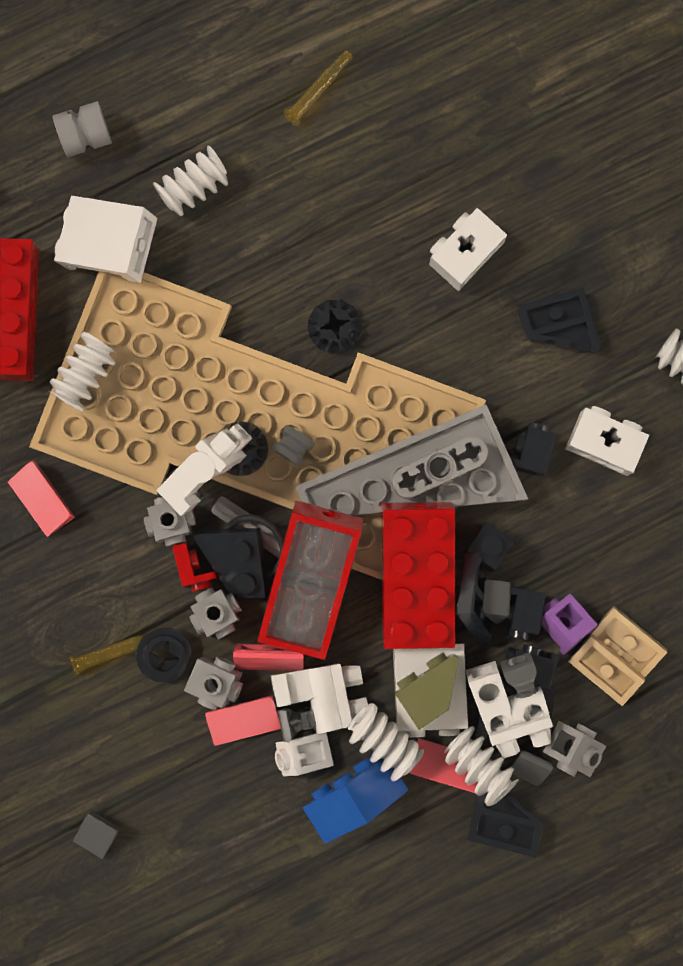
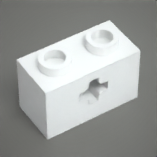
(459, 266)
(618, 456)

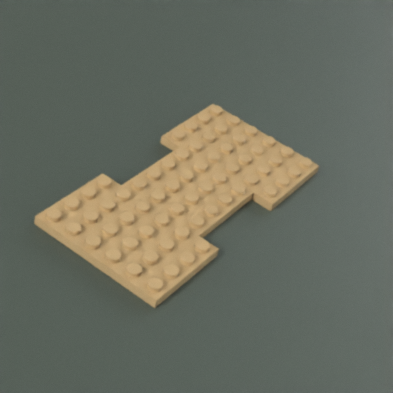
(186, 382)

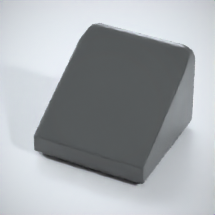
(496, 600)
(530, 767)
(96, 834)

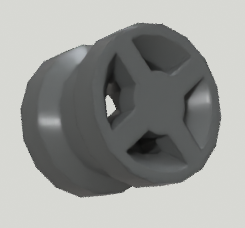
(293, 446)

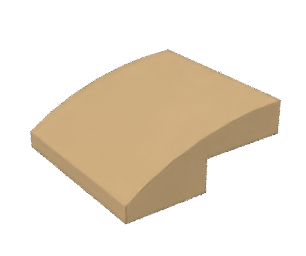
(618, 655)

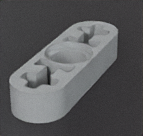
(459, 448)

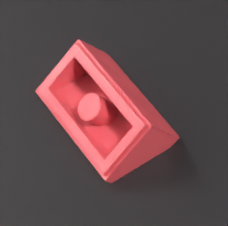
(41, 498)
(266, 658)
(243, 720)
(434, 767)

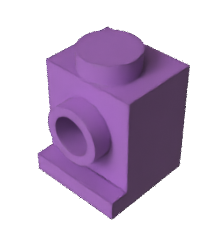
(577, 621)

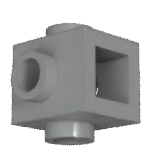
(171, 534)
(228, 608)
(203, 685)
(575, 749)

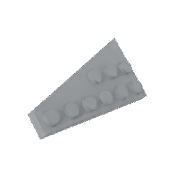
(367, 482)

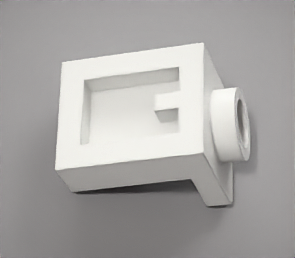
(303, 754)

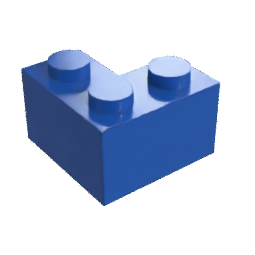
(353, 799)

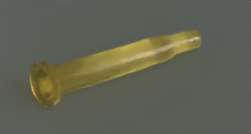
(317, 89)
(104, 654)

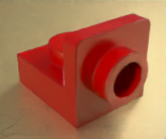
(187, 563)

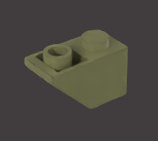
(429, 693)

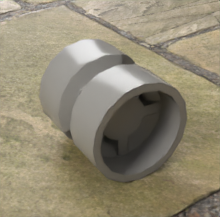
(82, 129)

